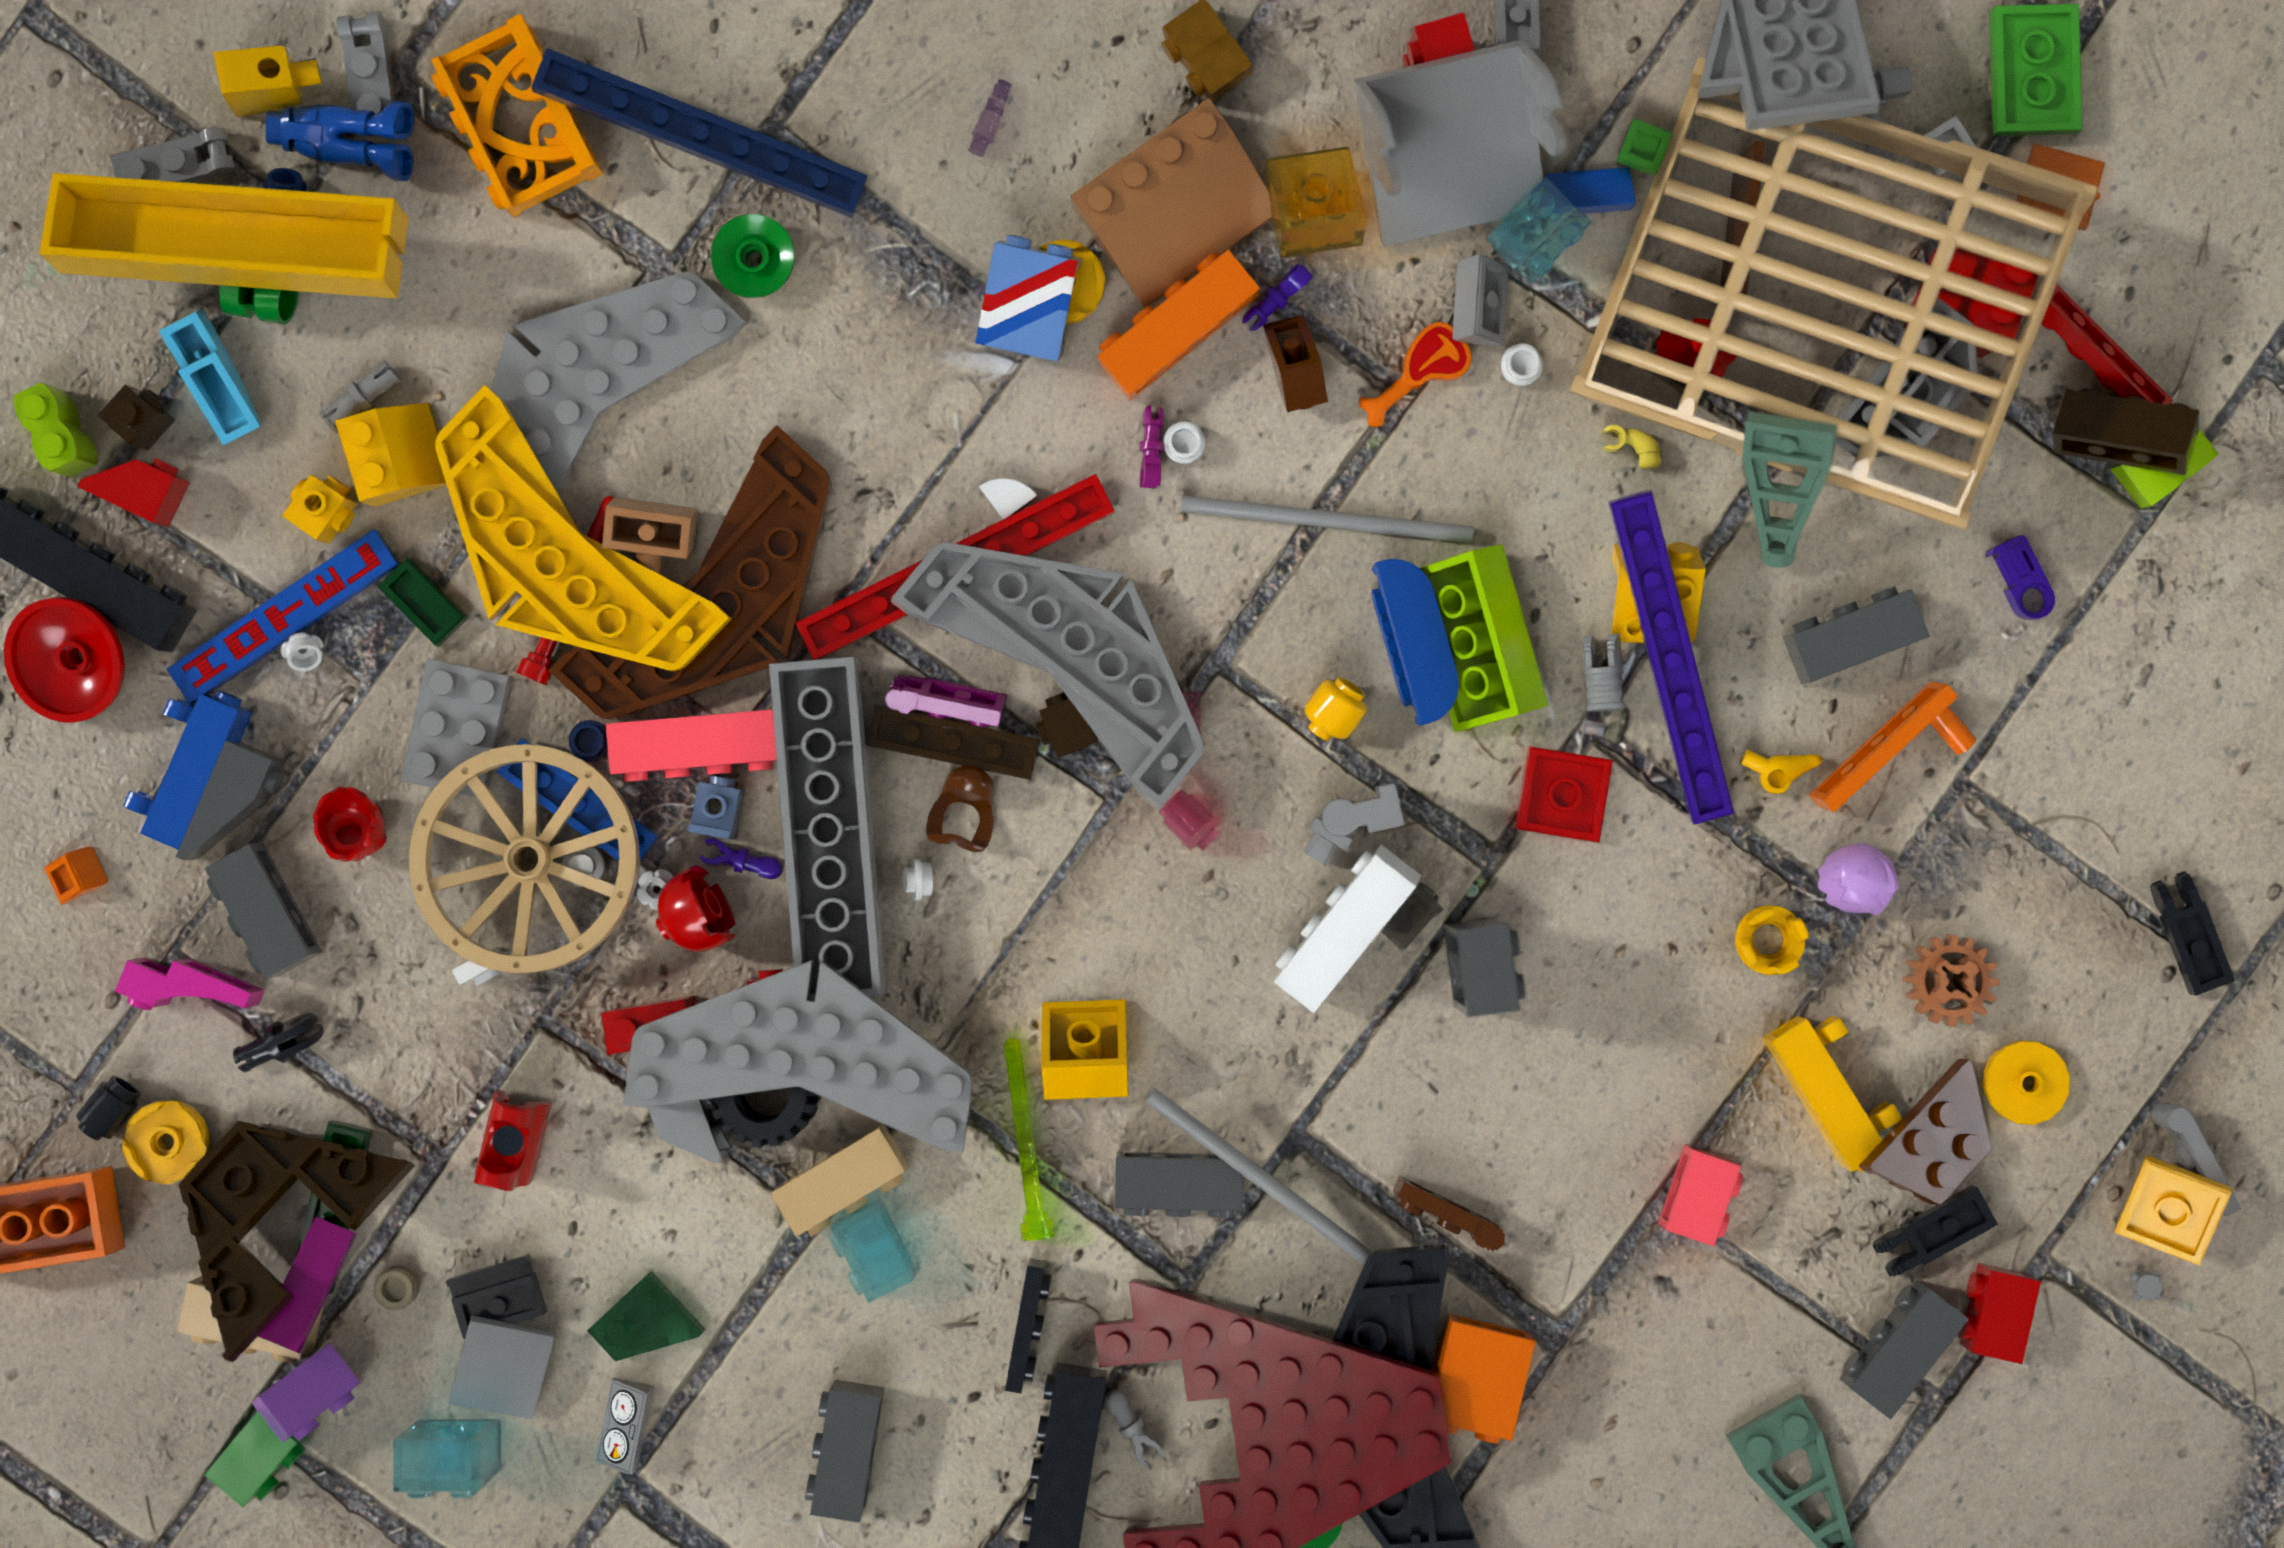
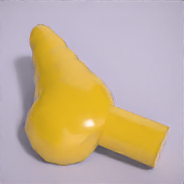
(1779, 770)

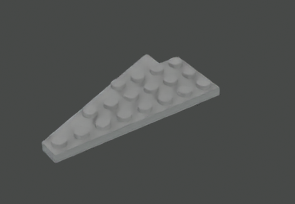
(1791, 61)

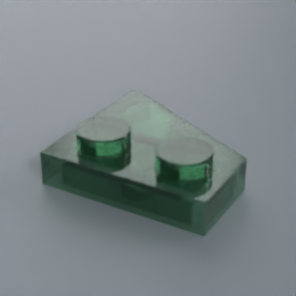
(645, 1321)

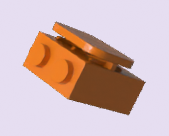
(1483, 1376)

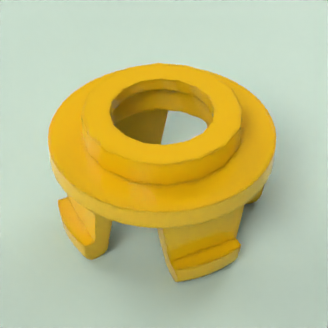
(1794, 936)

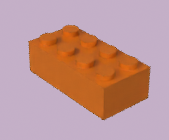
(59, 1219)

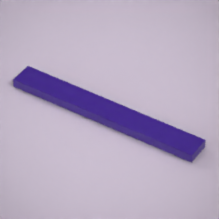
(1671, 656)

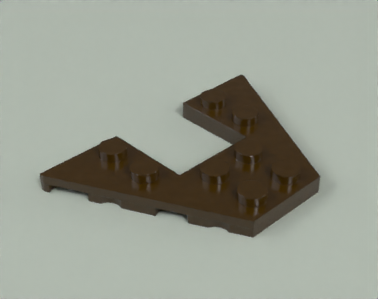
(241, 1184)

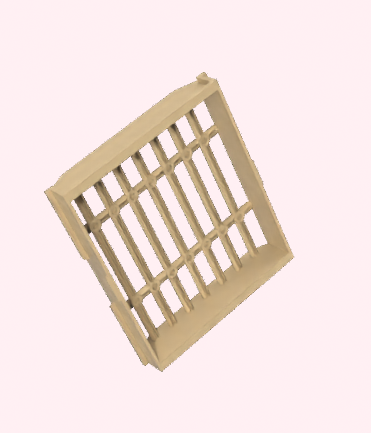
(1956, 157)

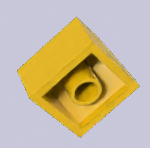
(391, 452)
(1084, 1049)

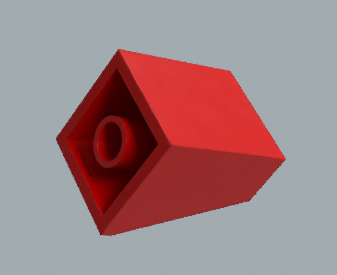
(1994, 274)

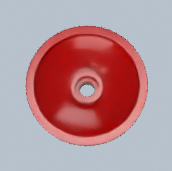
(46, 664)

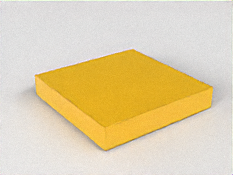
(2173, 1210)

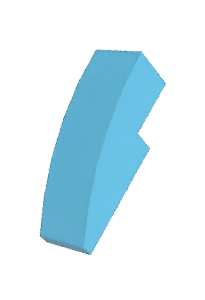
(211, 376)

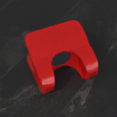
(511, 1143)

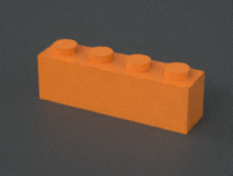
(1178, 324)

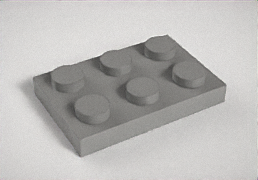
(453, 721)

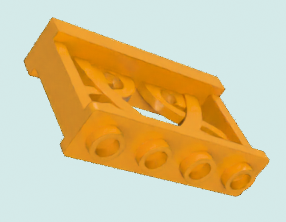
(565, 146)

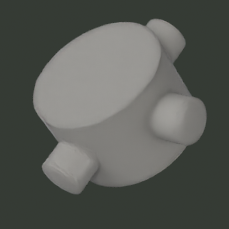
(2146, 1285)

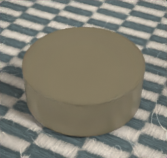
(396, 1287)

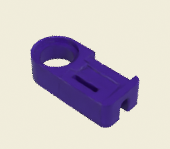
(2022, 573)

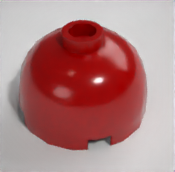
(694, 912)

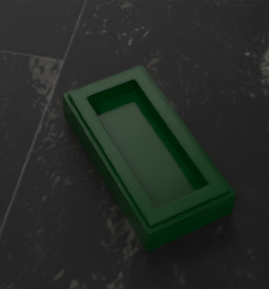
(423, 602)

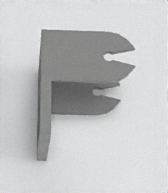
(1457, 138)

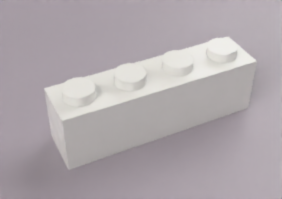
(1346, 928)

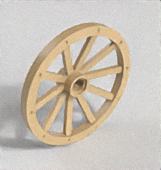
(429, 823)

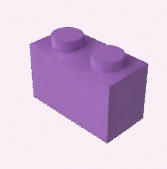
(305, 1393)

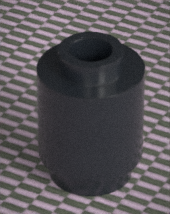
(108, 1108)

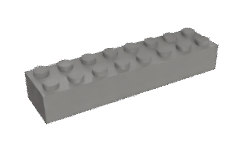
(828, 820)

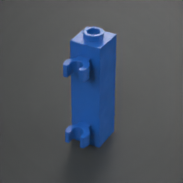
(207, 728)

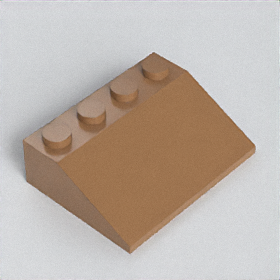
(1174, 202)

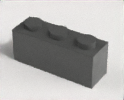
(1855, 634)
(262, 910)
(1176, 1184)
(1902, 1348)
(845, 1450)

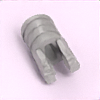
(1603, 683)

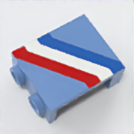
(1027, 298)

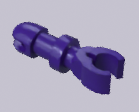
(1277, 296)
(741, 860)

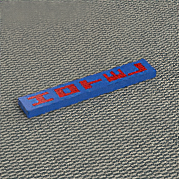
(283, 616)

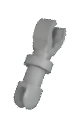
(1130, 1425)

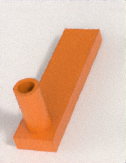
(1925, 708)

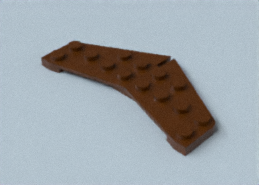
(751, 572)

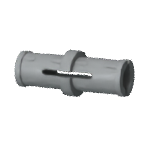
(361, 395)

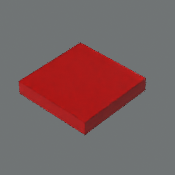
(1563, 794)

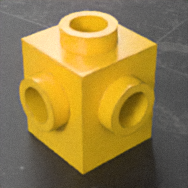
(321, 507)

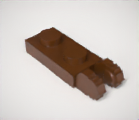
(1451, 1214)

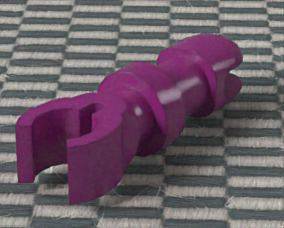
(1151, 447)

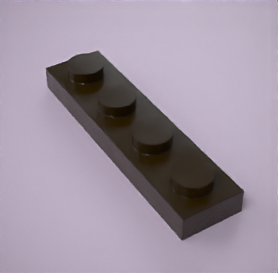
(953, 742)

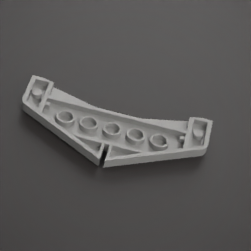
(602, 356)
(1057, 623)
(780, 1039)

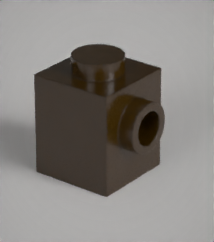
(137, 416)
(1064, 726)

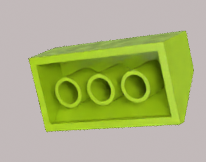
(1486, 638)

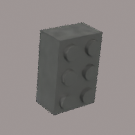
(1483, 966)

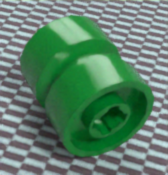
(266, 304)

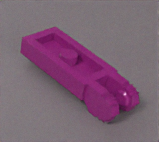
(946, 700)

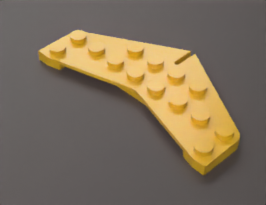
(531, 546)

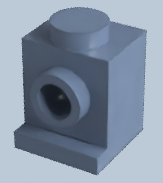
(727, 821)

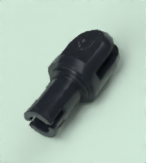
(280, 1042)

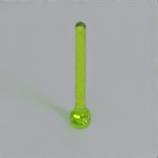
(1035, 1222)

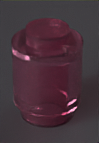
(1190, 820)

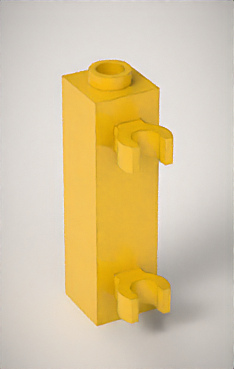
(1825, 1092)

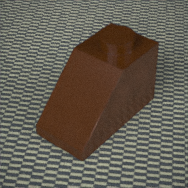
(1296, 363)

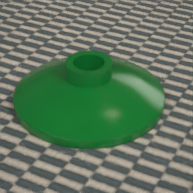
(738, 241)

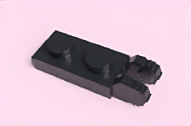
(2192, 936)
(1938, 1230)

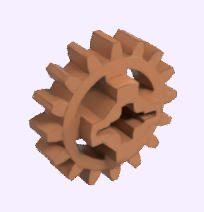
(1964, 968)

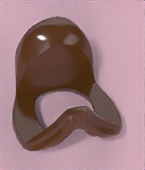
(970, 786)

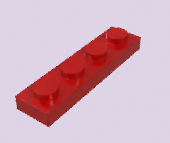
(2094, 346)

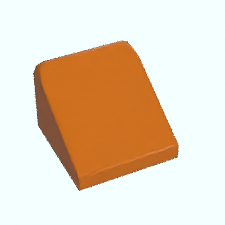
(76, 874)

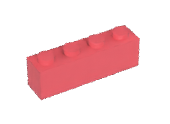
(691, 742)

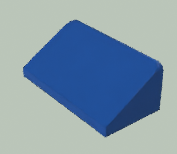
(1597, 189)

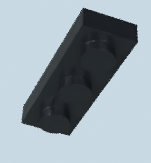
(1028, 1326)

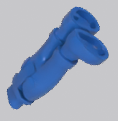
(319, 131)

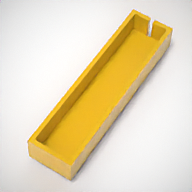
(224, 235)

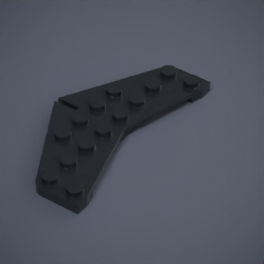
(1397, 1316)

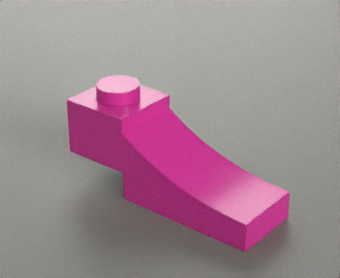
(154, 985)

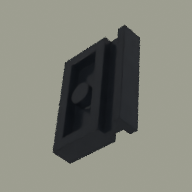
(497, 1292)

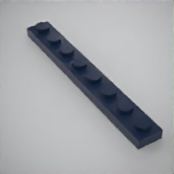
(698, 132)

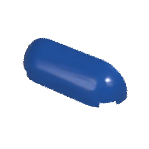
(1415, 639)

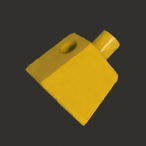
(263, 78)

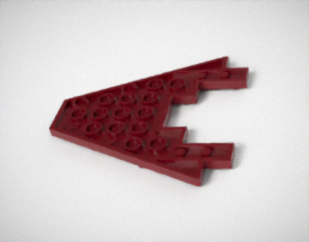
(1312, 1419)

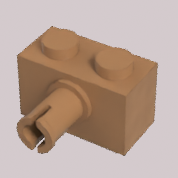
(650, 530)

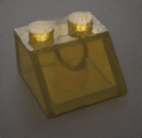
(1315, 202)

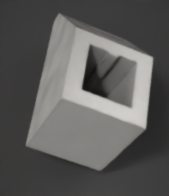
(692, 1128)

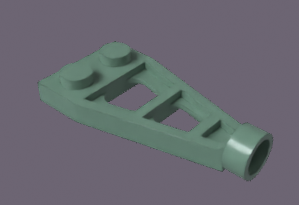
(1787, 442)
(1777, 1435)

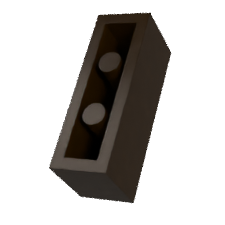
(2126, 431)

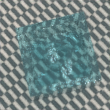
(446, 1457)

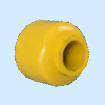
(1335, 709)

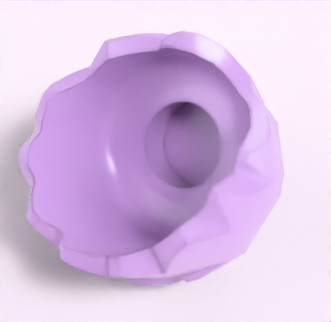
(1858, 879)

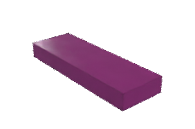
(310, 1283)

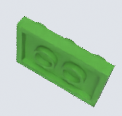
(2035, 69)

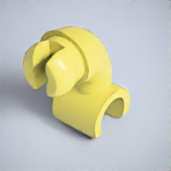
(1643, 443)

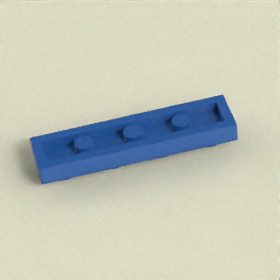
(590, 814)

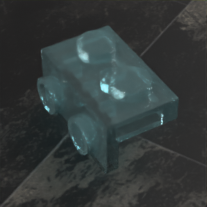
(1539, 231)

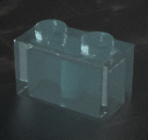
(872, 1251)

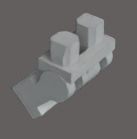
(1342, 817)

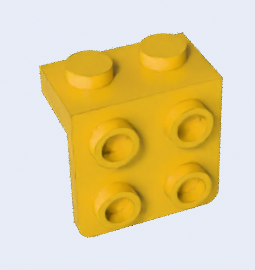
(1689, 579)

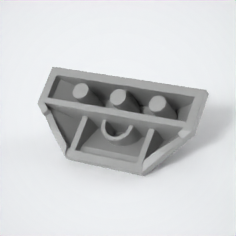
(1917, 386)

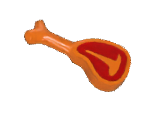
(1429, 357)

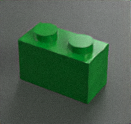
(253, 1460)

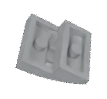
(501, 1367)

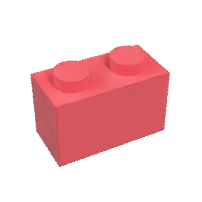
(1701, 1195)

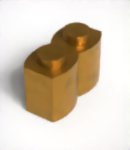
(1206, 51)

